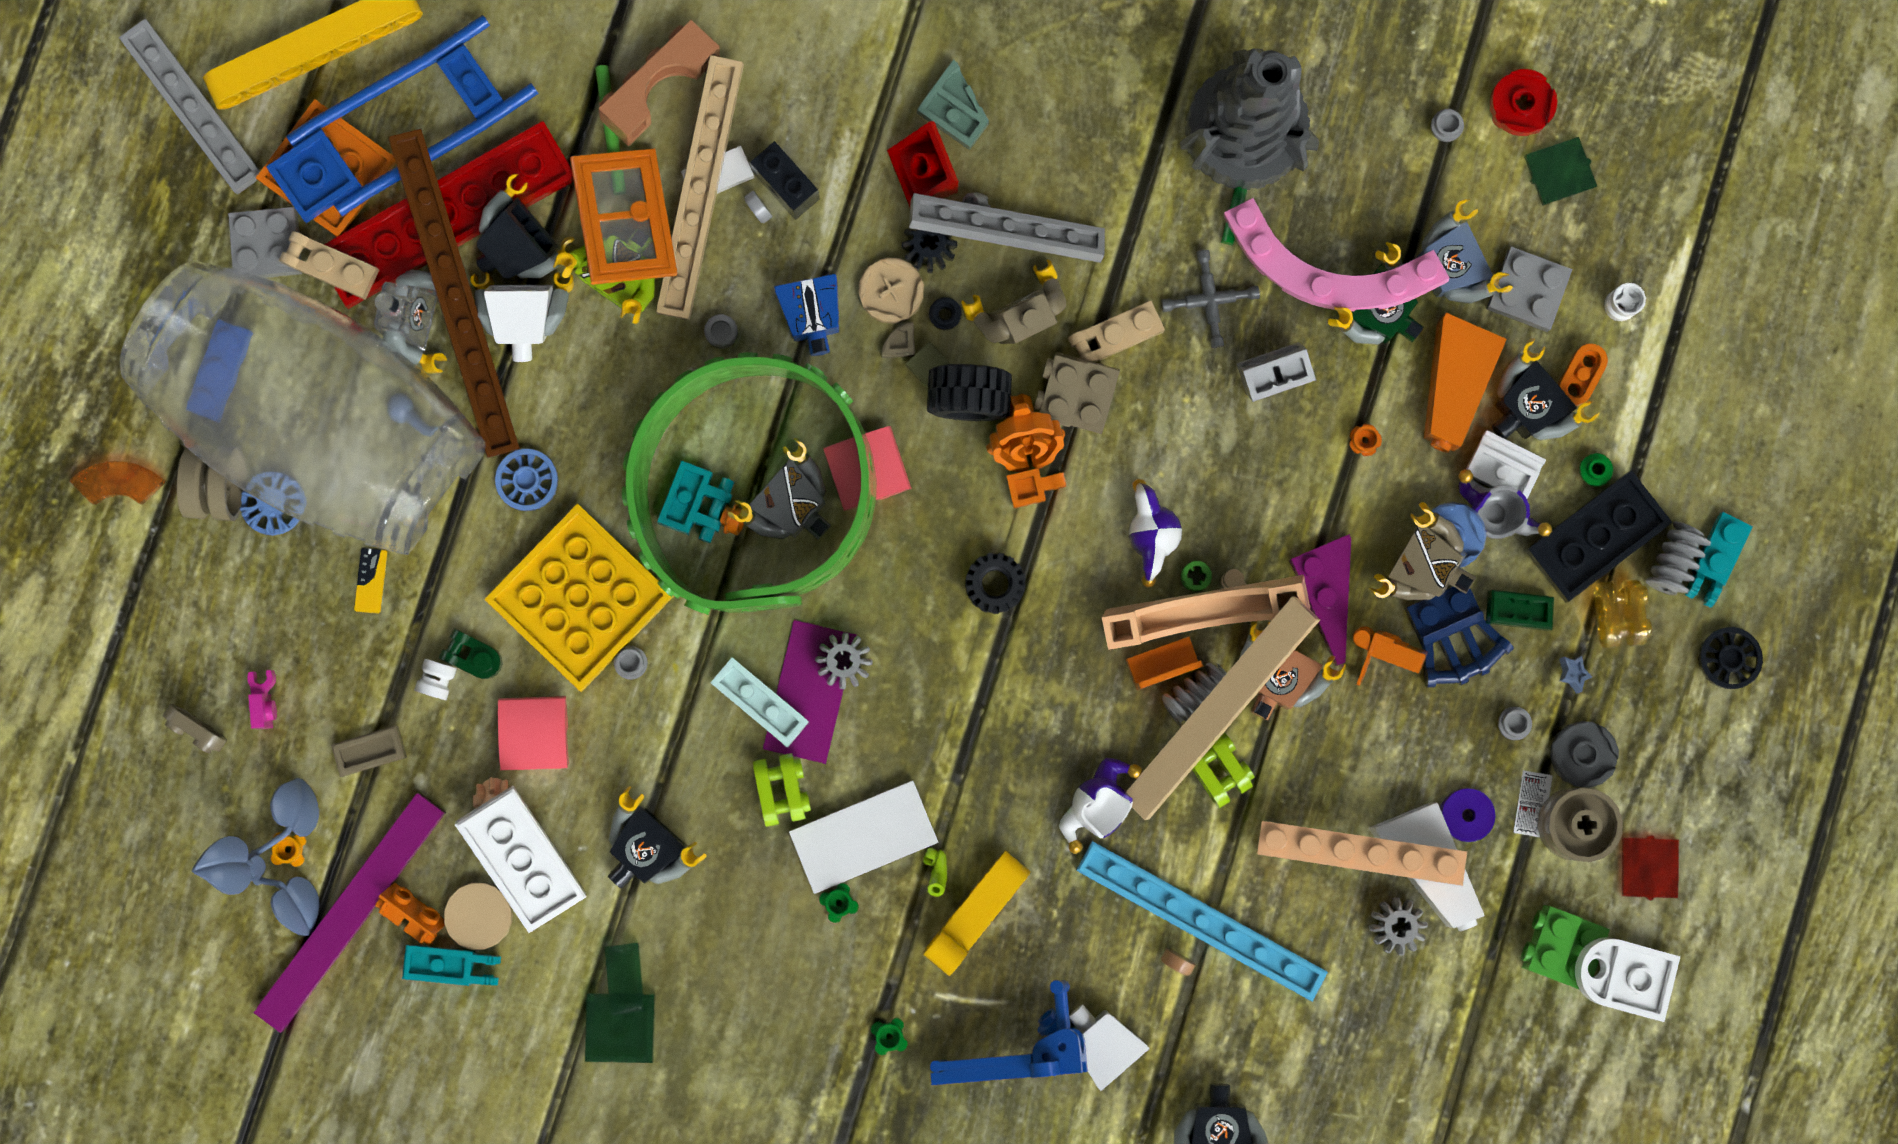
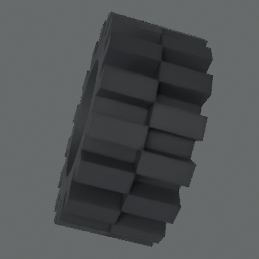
(1000, 563)

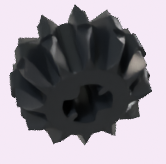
(926, 256)

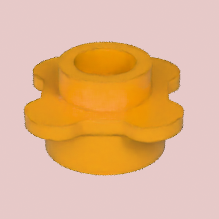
(295, 857)

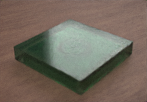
(619, 1037)

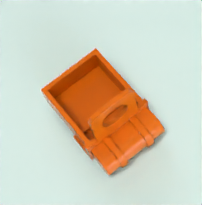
(1389, 649)

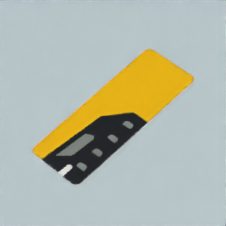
(370, 580)

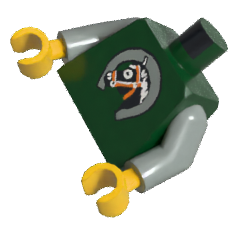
(1377, 324)

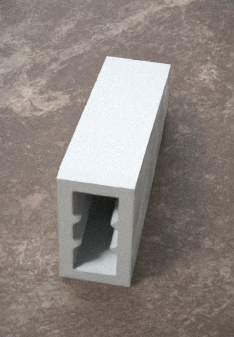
(1425, 825)

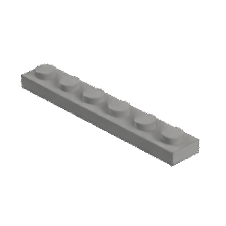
(190, 106)
(1007, 228)

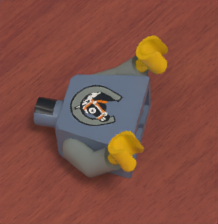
(1461, 259)

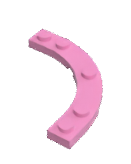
(1323, 287)

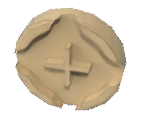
(891, 290)
(478, 916)

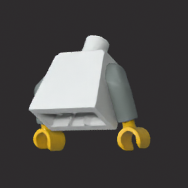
(521, 312)

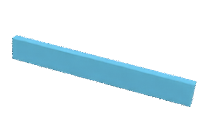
(1202, 921)

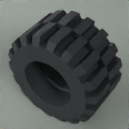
(969, 392)

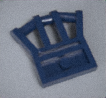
(1445, 616)

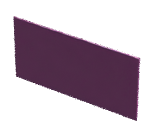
(809, 692)

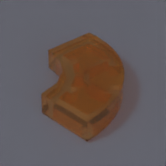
(117, 479)

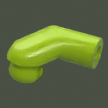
(939, 871)

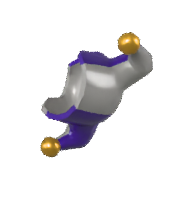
(1500, 508)

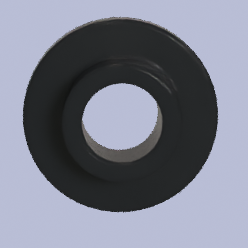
(949, 304)

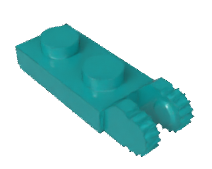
(1727, 542)
(446, 965)

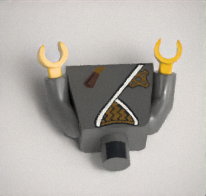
(788, 500)

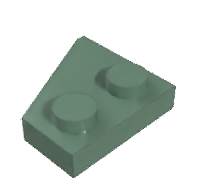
(954, 108)

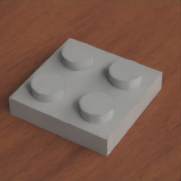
(260, 239)
(1535, 290)

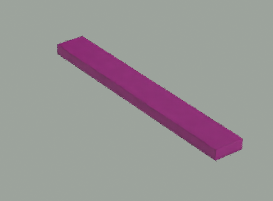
(349, 913)

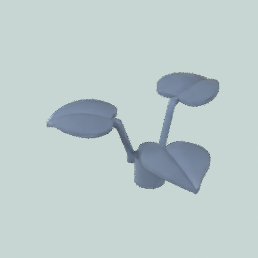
(232, 868)

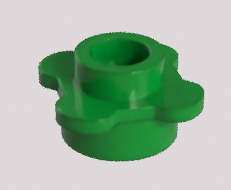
(829, 901)
(895, 1028)

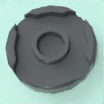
(1584, 754)

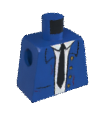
(811, 310)

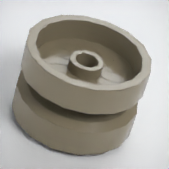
(205, 491)
(1599, 830)

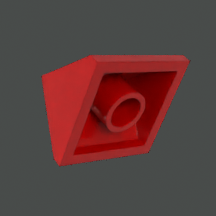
(924, 164)

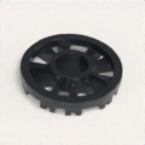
(1730, 658)

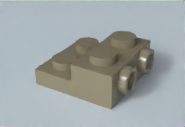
(1077, 392)

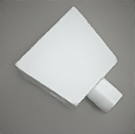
(1108, 1045)

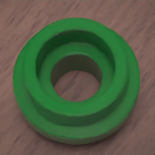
(1587, 474)

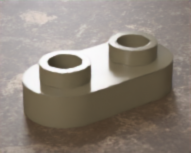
(205, 736)

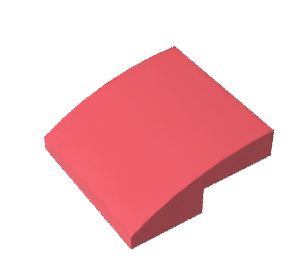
(888, 465)
(533, 733)

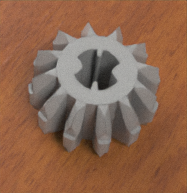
(855, 658)
(1406, 934)

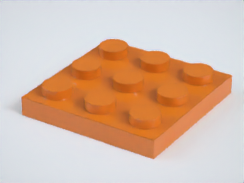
(358, 151)

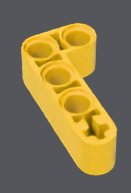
(976, 913)

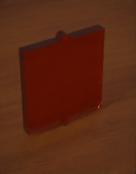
(1650, 867)

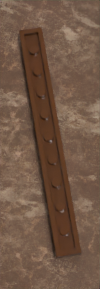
(453, 292)

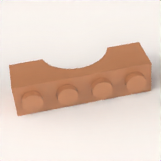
(683, 55)

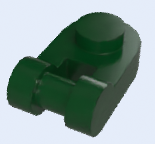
(482, 661)

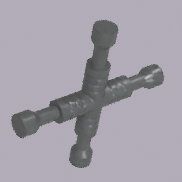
(1210, 299)

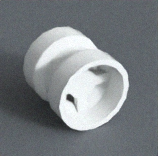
(1631, 299)
(431, 686)

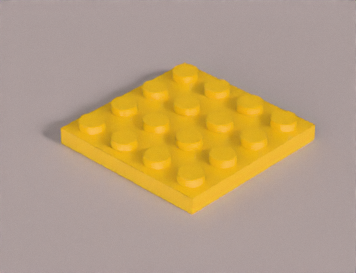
(578, 597)

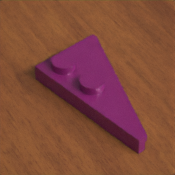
(1327, 586)

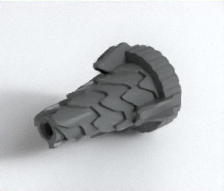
(1250, 121)

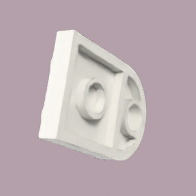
(1628, 978)

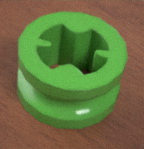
(1188, 582)

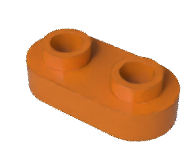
(1584, 377)

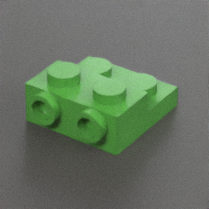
(1558, 943)

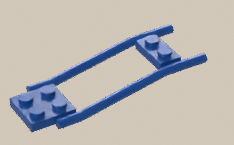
(317, 175)

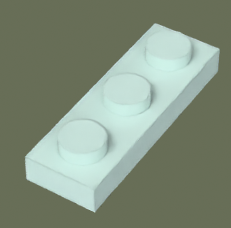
(759, 702)

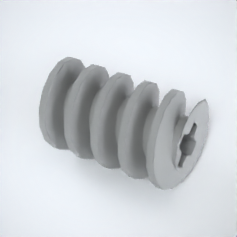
(1678, 559)
(1188, 700)

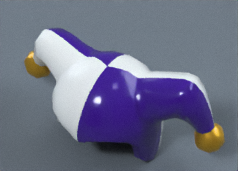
(1153, 531)
(1099, 803)

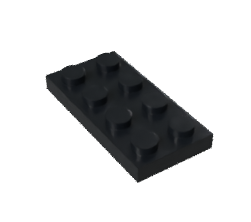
(1598, 536)

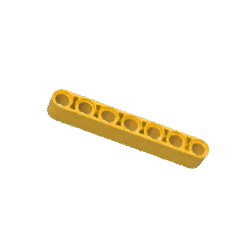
(307, 49)

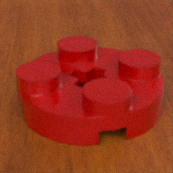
(1539, 93)

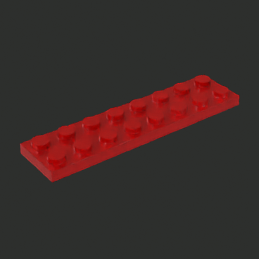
(391, 238)

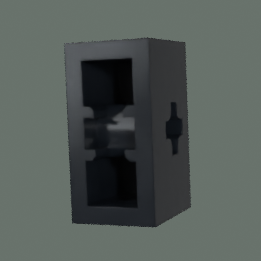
(785, 180)

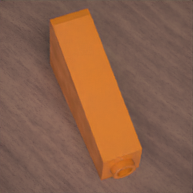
(1459, 375)

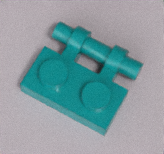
(686, 497)

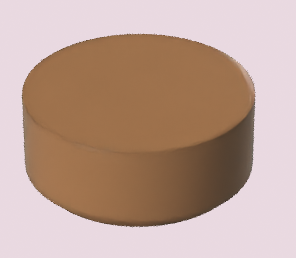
(1177, 962)

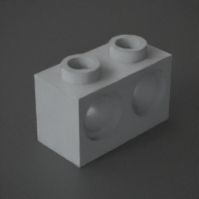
(1276, 371)

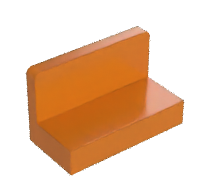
(1163, 663)

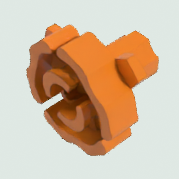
(1025, 434)

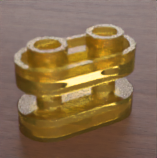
(1633, 600)

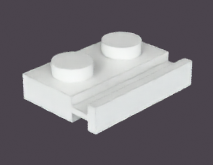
(1504, 464)

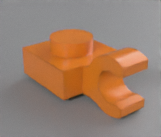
(1029, 487)

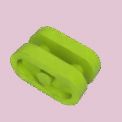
(1237, 773)
(796, 802)

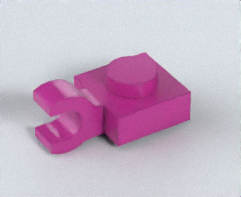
(261, 707)

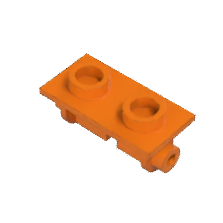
(400, 903)

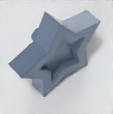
(1574, 673)

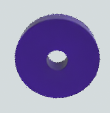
(1482, 811)

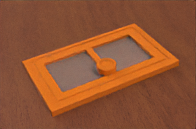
(623, 216)

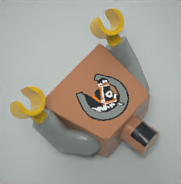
(1294, 683)

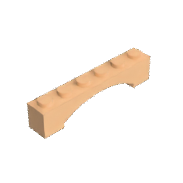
(1164, 617)
(1362, 853)

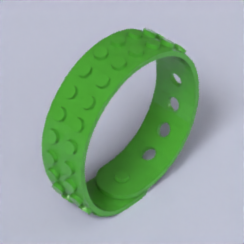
(647, 437)

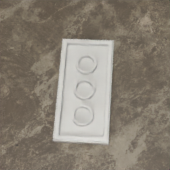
(863, 837)
(520, 859)

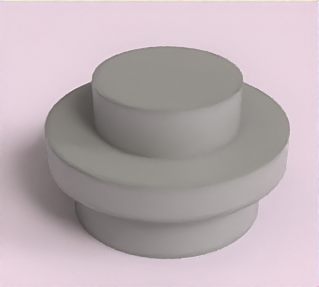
(1447, 125)
(630, 662)
(1514, 723)

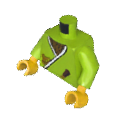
(628, 295)

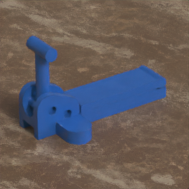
(1052, 1056)

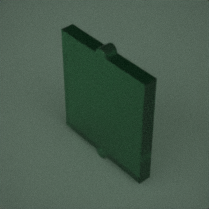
(1560, 171)

